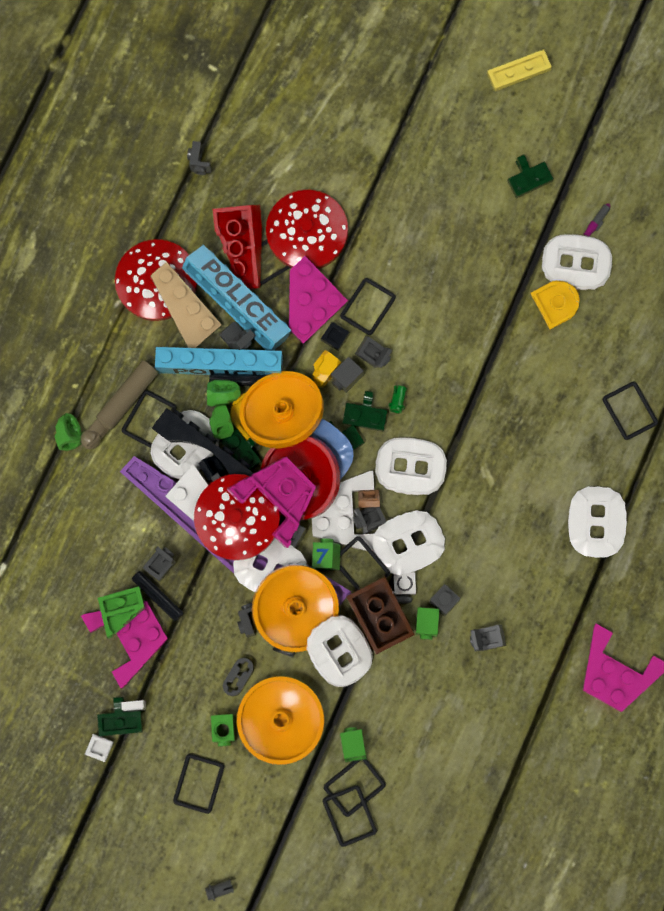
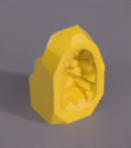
(324, 367)

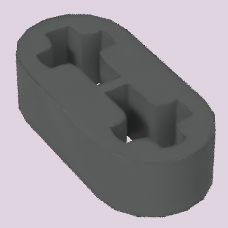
(234, 673)

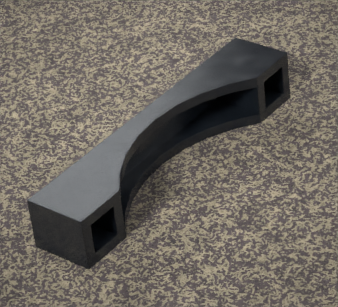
(176, 430)

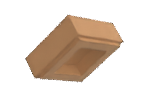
(368, 498)

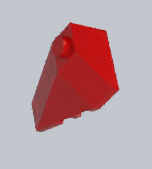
(241, 240)

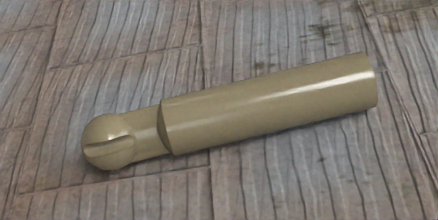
(119, 404)

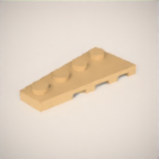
(186, 309)

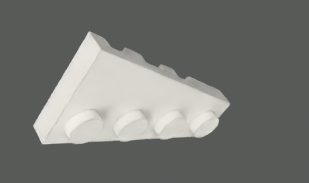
(187, 491)

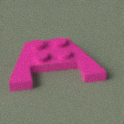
(285, 488)
(140, 638)
(613, 681)

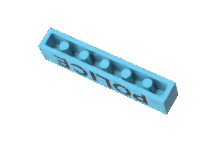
(236, 298)
(225, 361)

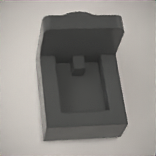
(194, 155)
(236, 337)
(373, 353)
(368, 519)
(160, 563)
(245, 625)
(487, 638)

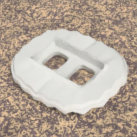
(577, 247)
(413, 451)
(194, 454)
(581, 521)
(276, 554)
(416, 556)
(352, 641)

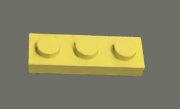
(519, 70)

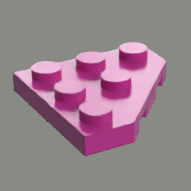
(311, 299)

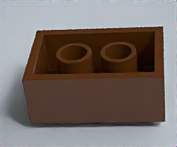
(380, 614)

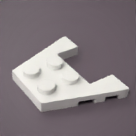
(337, 520)

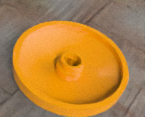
(281, 409)
(291, 605)
(280, 720)

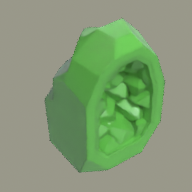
(222, 392)
(221, 422)
(67, 432)

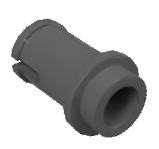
(219, 890)

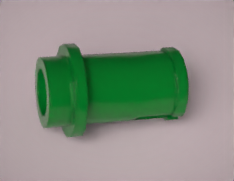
(398, 397)

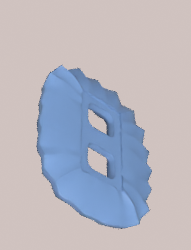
(337, 443)

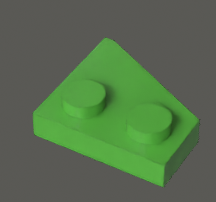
(120, 609)

